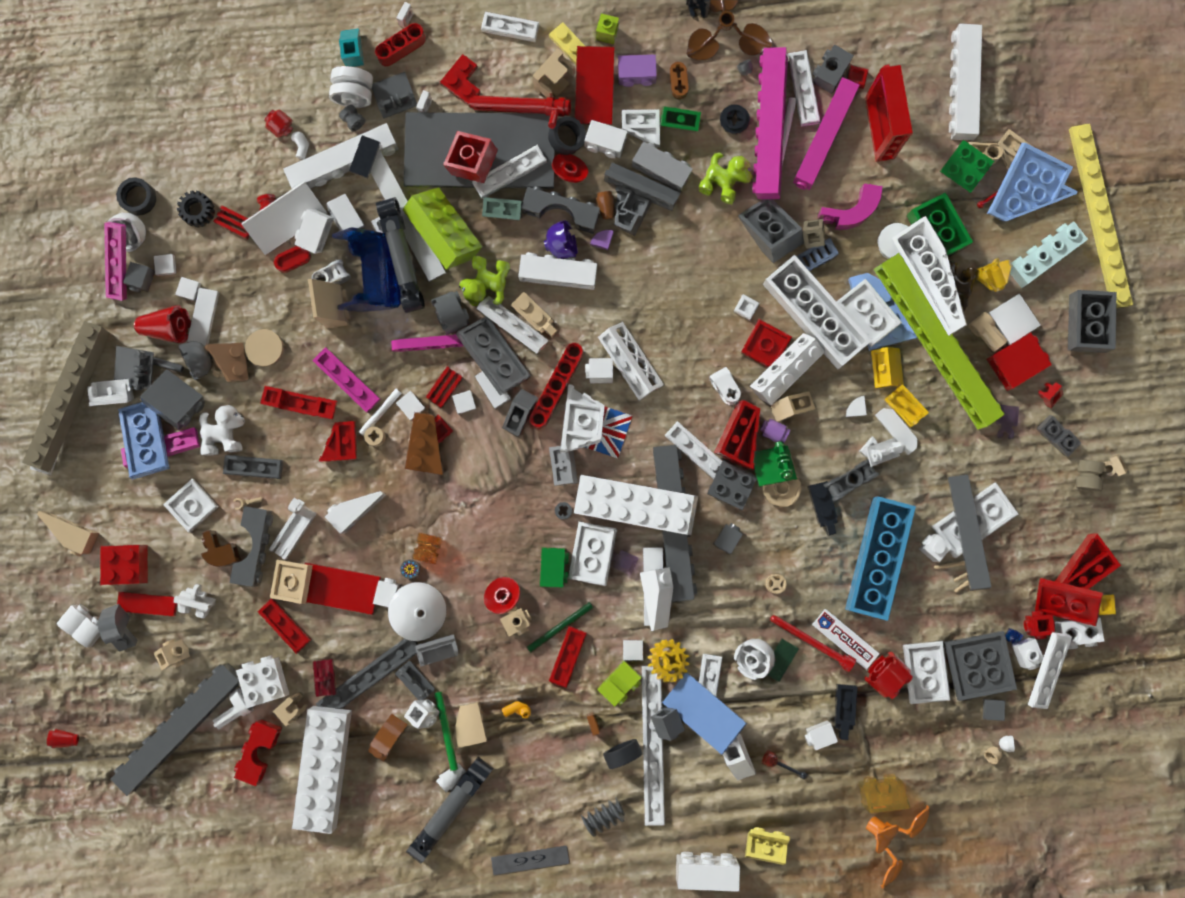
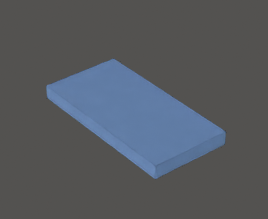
(143, 440)
(705, 713)

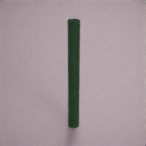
(559, 627)

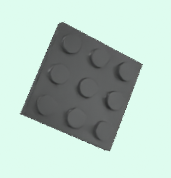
(980, 665)

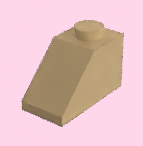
(792, 406)

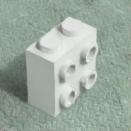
(262, 681)

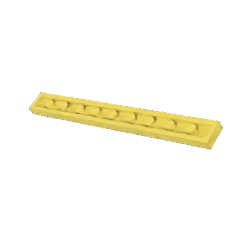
(1100, 214)

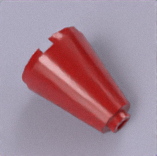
(165, 324)

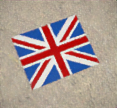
(613, 432)

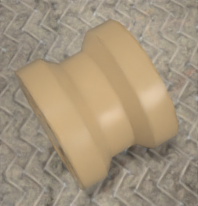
(377, 439)
(778, 581)

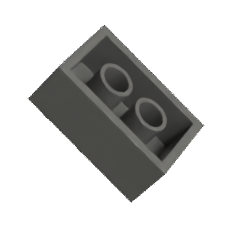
(1092, 321)

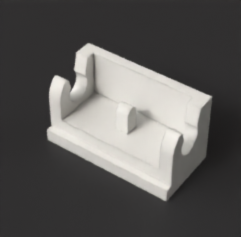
(344, 213)
(110, 392)

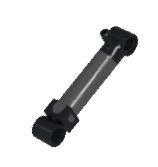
(393, 226)
(449, 810)

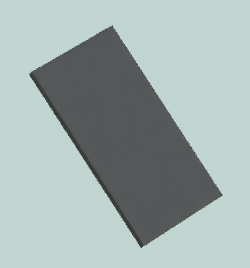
(431, 136)

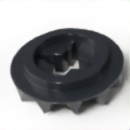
(742, 115)

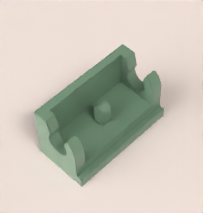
(502, 208)

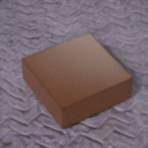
(593, 723)

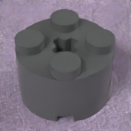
(450, 313)

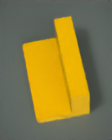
(887, 367)

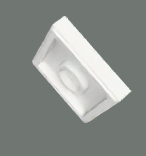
(191, 505)

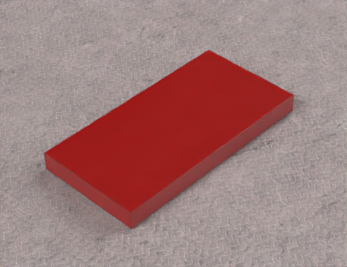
(594, 84)
(342, 589)

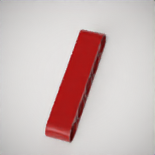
(557, 376)

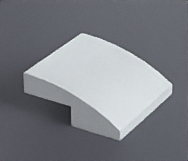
(1014, 319)

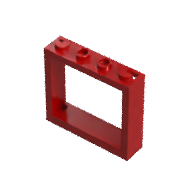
(888, 88)

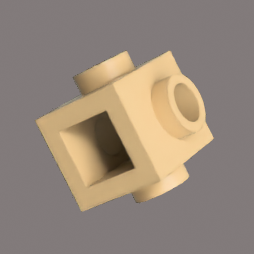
(509, 621)
(172, 654)

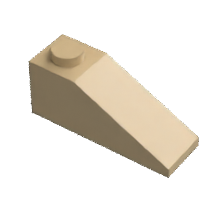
(70, 535)

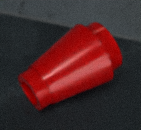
(61, 738)

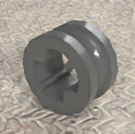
(557, 510)

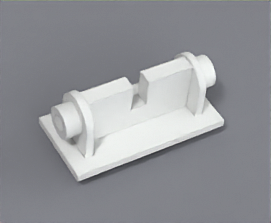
(884, 451)

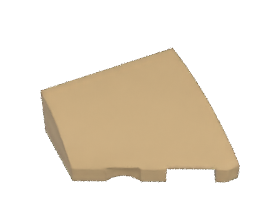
(469, 726)

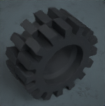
(185, 204)

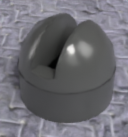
(745, 67)

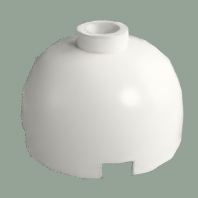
(134, 229)
(754, 658)

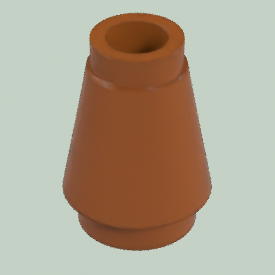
(606, 204)

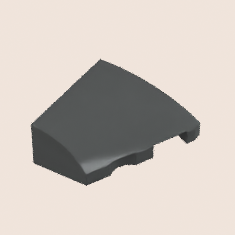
(630, 210)

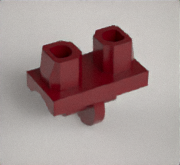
(324, 677)

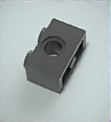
(839, 60)

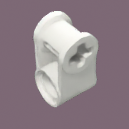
(331, 274)
(723, 384)

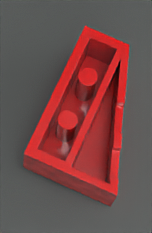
(739, 436)
(1089, 563)

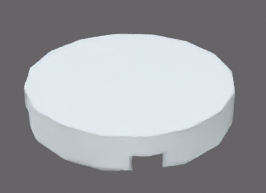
(885, 243)

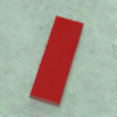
(147, 603)
(284, 625)
(567, 656)

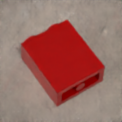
(1019, 361)

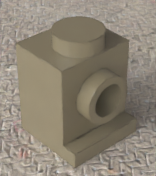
(814, 233)

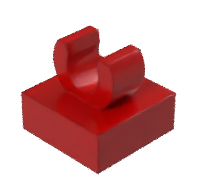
(1053, 394)

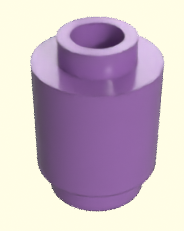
(774, 430)

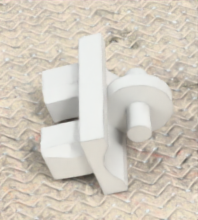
(196, 599)

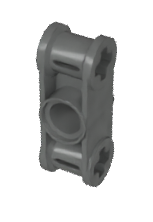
(842, 486)

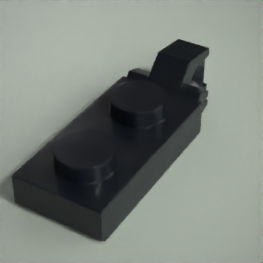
(823, 507)
(845, 709)

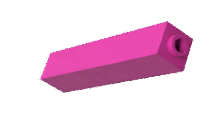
(825, 134)

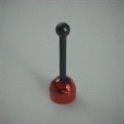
(770, 760)

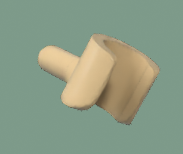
(244, 502)

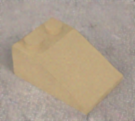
(324, 302)

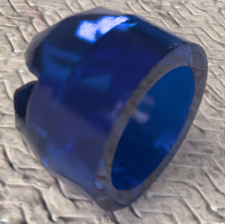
(1013, 635)

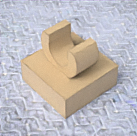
(1117, 464)

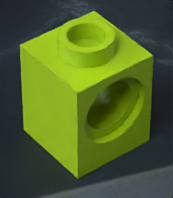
(607, 28)

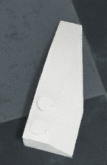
(932, 271)

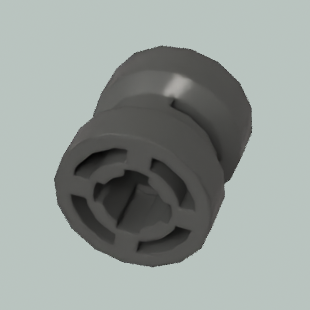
(352, 118)

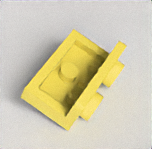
(767, 846)

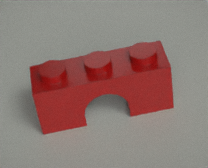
(250, 768)

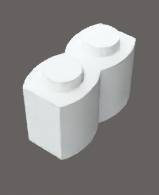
(80, 625)

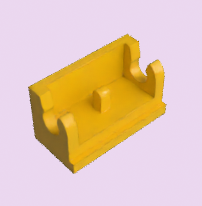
(906, 405)

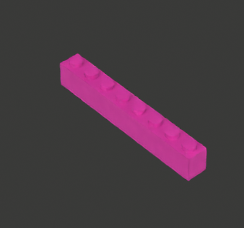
(771, 123)

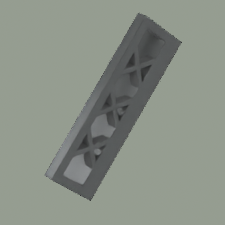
(642, 186)

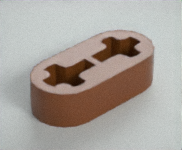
(683, 80)

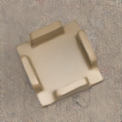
(549, 77)

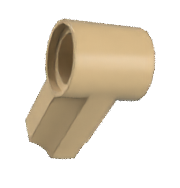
(985, 328)

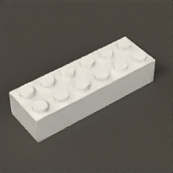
(816, 311)
(636, 504)
(321, 769)

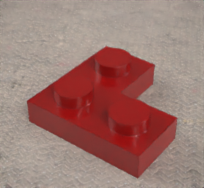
(457, 79)

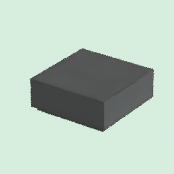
(993, 709)

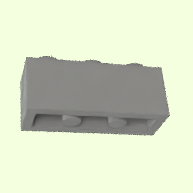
(662, 166)

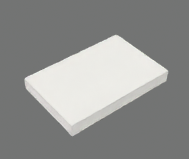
(869, 312)
(592, 553)
(928, 672)

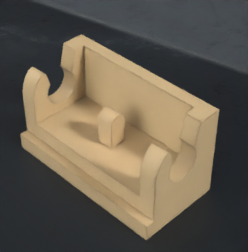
(288, 710)

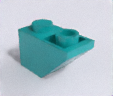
(351, 47)

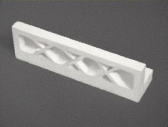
(628, 362)

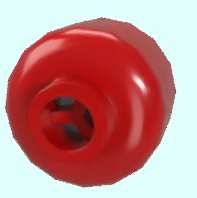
(278, 123)

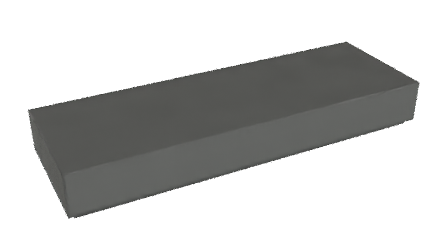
(253, 467)

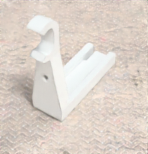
(293, 529)

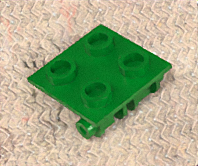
(967, 166)
(774, 465)

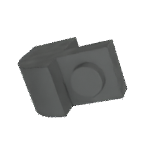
(113, 628)

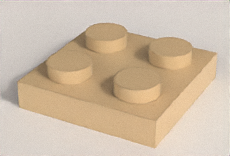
(291, 581)

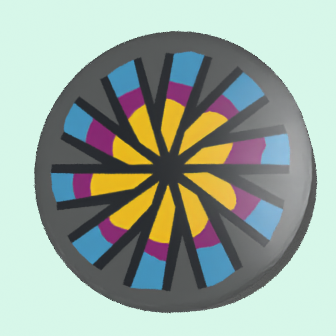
(410, 569)

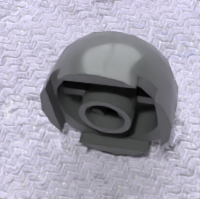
(196, 358)

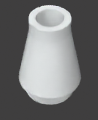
(450, 778)

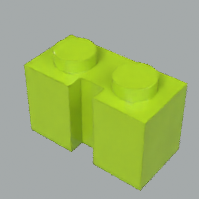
(619, 683)

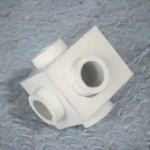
(422, 714)

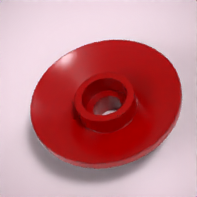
(570, 168)
(497, 590)

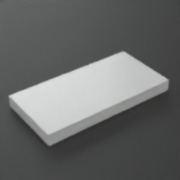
(281, 218)
(991, 510)

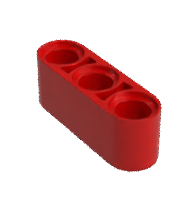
(403, 36)

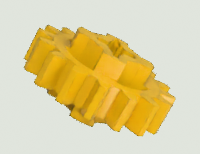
(668, 660)

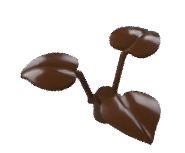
(704, 46)

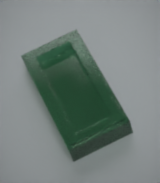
(784, 655)

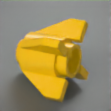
(995, 274)

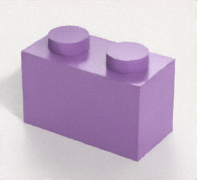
(637, 70)

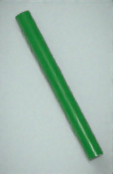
(446, 731)

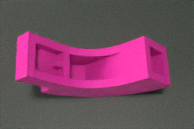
(847, 219)

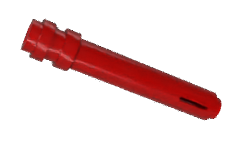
(549, 106)

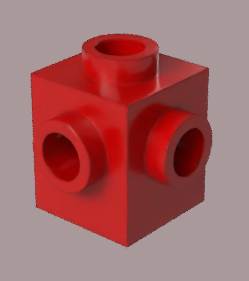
(1039, 624)

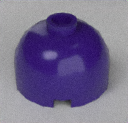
(560, 241)

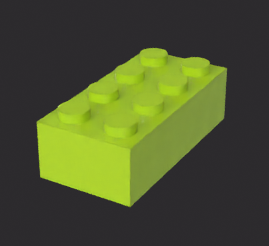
(442, 228)

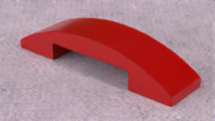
(298, 402)

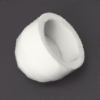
(1007, 743)

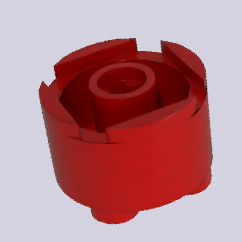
(888, 675)

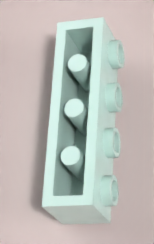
(1048, 254)

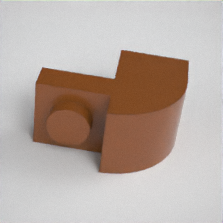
(387, 737)

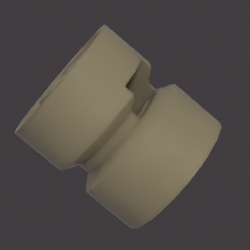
(1090, 475)

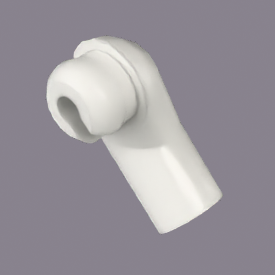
(302, 144)

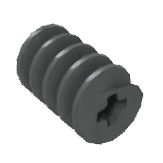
(604, 817)

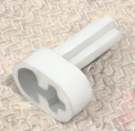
(238, 709)

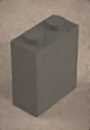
(173, 400)

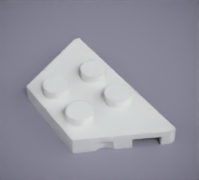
(581, 421)

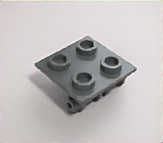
(394, 95)
(134, 365)
(732, 485)

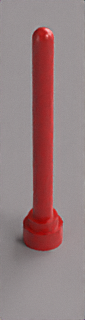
(846, 662)

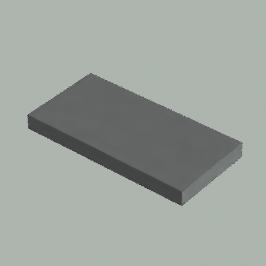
(493, 355)

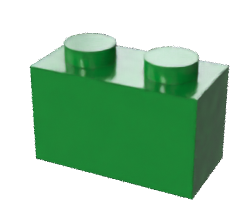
(680, 118)
(553, 567)

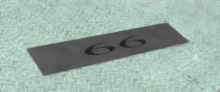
(530, 860)

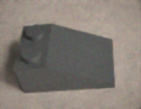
(772, 229)

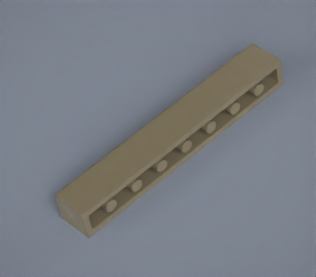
(66, 397)

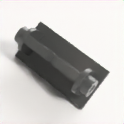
(414, 681)

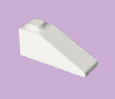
(348, 513)
(658, 596)

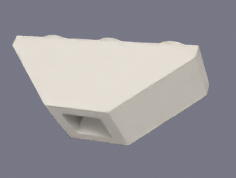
(739, 760)

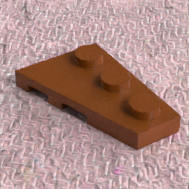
(423, 445)

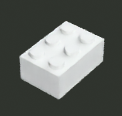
(707, 872)

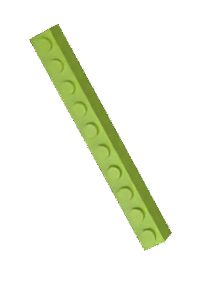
(941, 347)

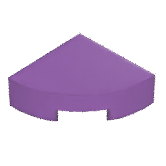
(602, 239)

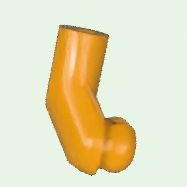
(518, 708)

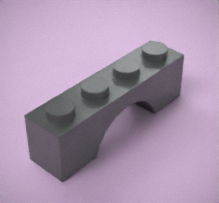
(538, 202)
(257, 523)

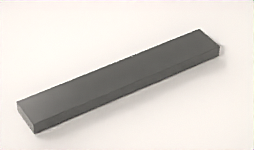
(969, 533)
(370, 675)

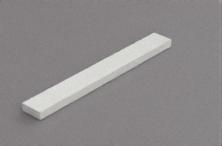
(390, 188)
(652, 750)

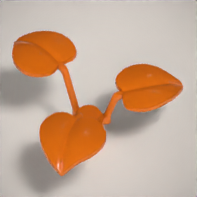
(886, 832)

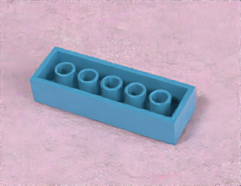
(880, 558)

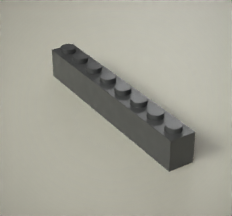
(675, 544)
(176, 730)

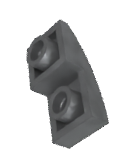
(1058, 436)

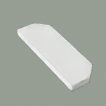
(897, 429)

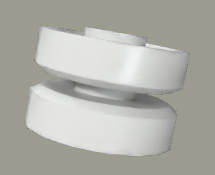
(350, 86)

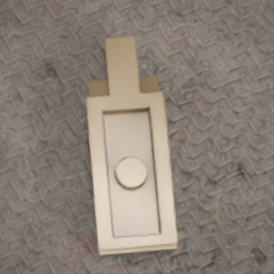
(534, 314)

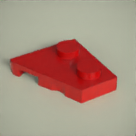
(341, 443)

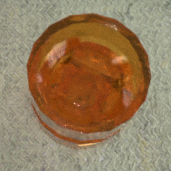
(427, 548)

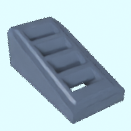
(830, 247)

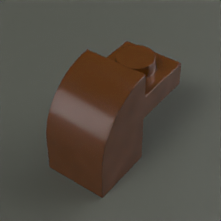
(219, 555)

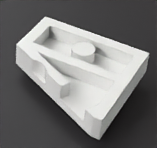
(642, 125)

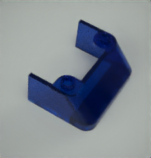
(378, 272)

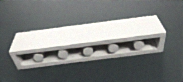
(966, 82)
(337, 159)

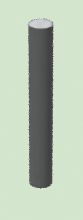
(168, 365)

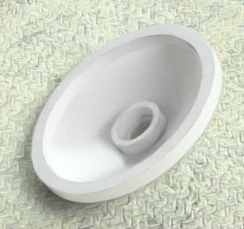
(406, 604)

